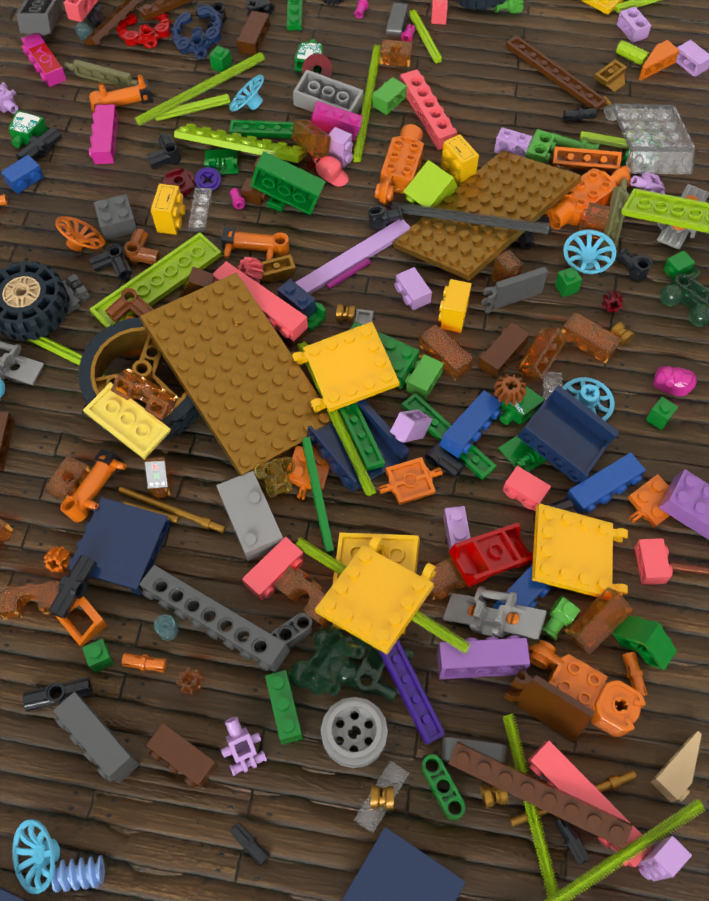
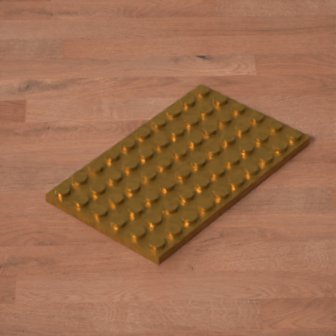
(503, 188)
(236, 372)

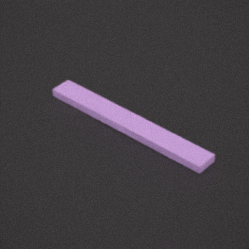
(348, 259)

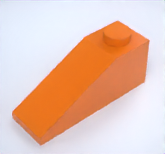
(661, 57)

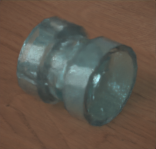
(82, 30)
(169, 629)

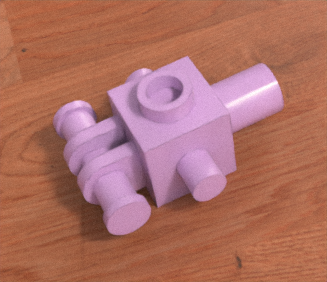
(6, 99)
(648, 182)
(241, 747)

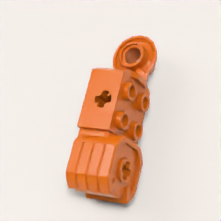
(591, 689)

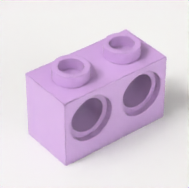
(633, 24)
(512, 142)

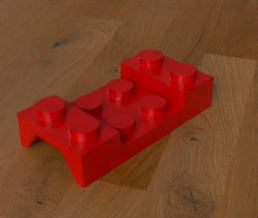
(490, 554)

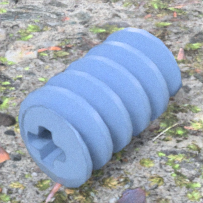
(78, 875)

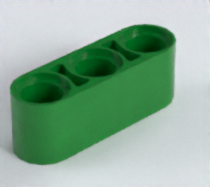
(443, 799)

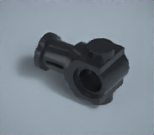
(380, 216)
(637, 265)

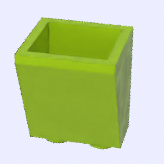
(430, 186)

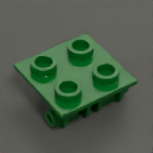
(222, 160)
(521, 454)

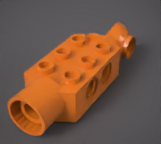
(401, 163)
(594, 187)

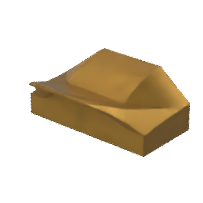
(612, 75)
(278, 268)

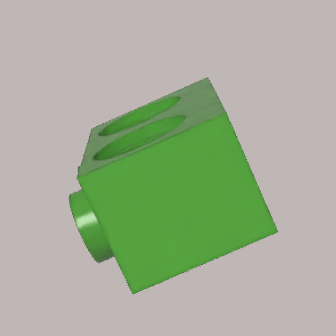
(541, 146)

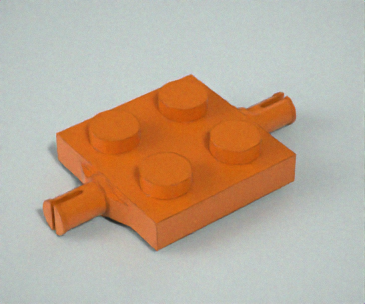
(300, 474)
(410, 481)
(647, 500)

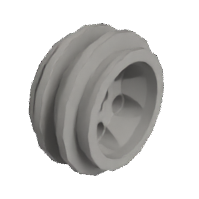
(330, 732)

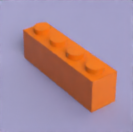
(586, 159)

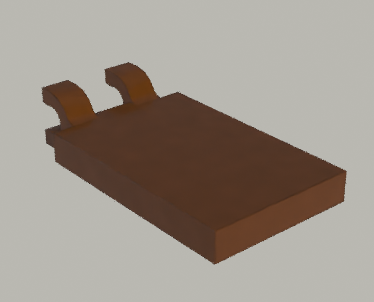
(549, 705)

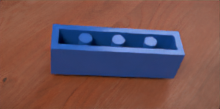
(471, 424)
(605, 484)
(526, 590)

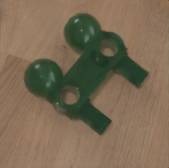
(691, 293)
(331, 654)
(370, 668)

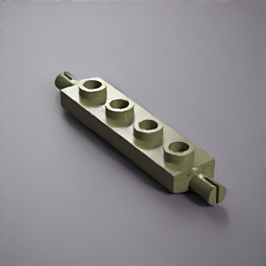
(101, 74)
(615, 218)

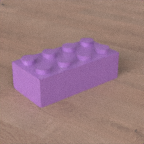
(688, 502)
(483, 658)

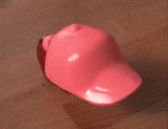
(329, 170)

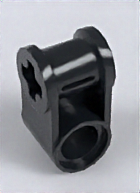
(263, 6)

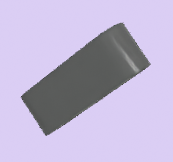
(397, 19)
(291, 627)
(493, 750)

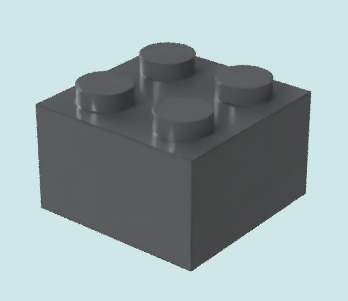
(115, 217)

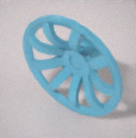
(253, 99)
(587, 255)
(590, 394)
(41, 854)

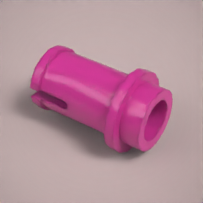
(362, 5)
(407, 35)
(238, 201)

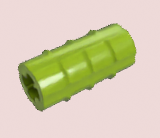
(632, 52)

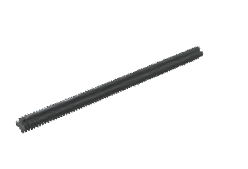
(468, 217)

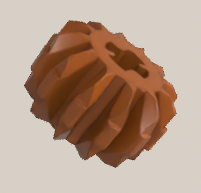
(510, 389)

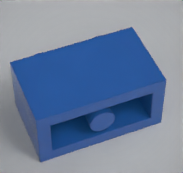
(22, 174)

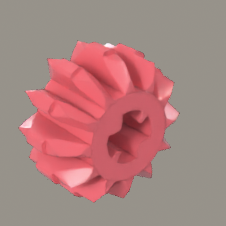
(252, 268)

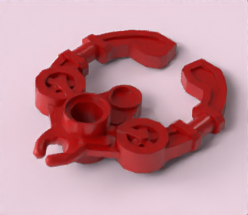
(146, 35)

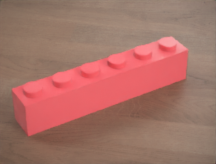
(279, 313)
(563, 775)

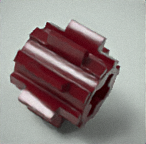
(613, 301)

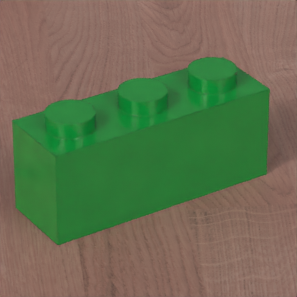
(283, 707)

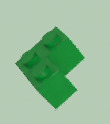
(647, 639)

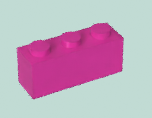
(328, 117)

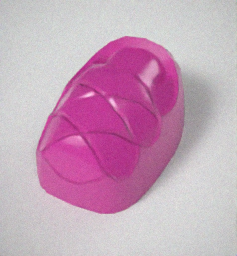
(674, 380)

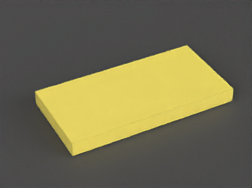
(127, 421)

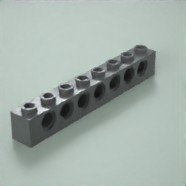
(158, 579)

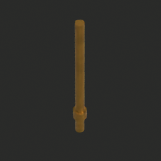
(205, 522)
(613, 782)

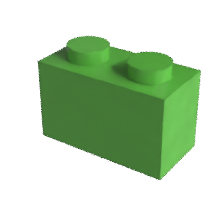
(389, 95)
(424, 377)

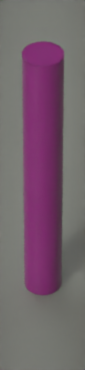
(347, 273)

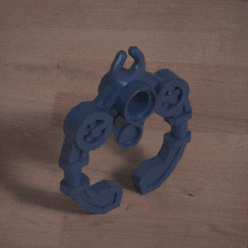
(200, 41)

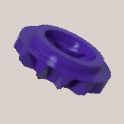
(208, 173)

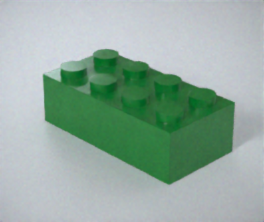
(287, 183)
(400, 355)

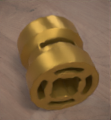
(345, 313)
(623, 333)
(493, 795)
(382, 797)

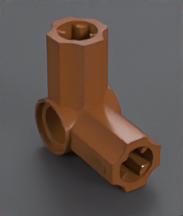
(136, 250)
(122, 306)

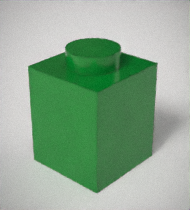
(220, 59)
(678, 264)
(568, 282)
(662, 413)
(98, 655)

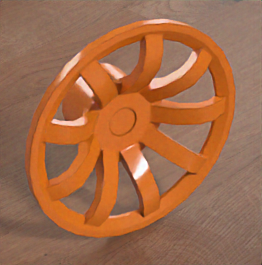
(76, 239)

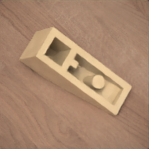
(679, 770)

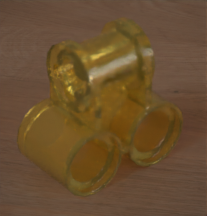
(276, 475)

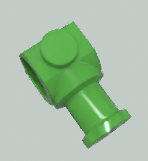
(512, 6)
(561, 614)

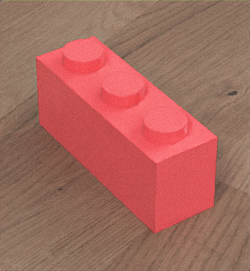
(271, 568)

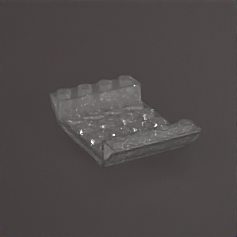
(654, 137)

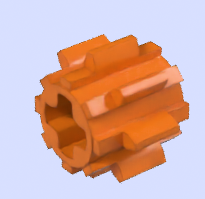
(57, 559)

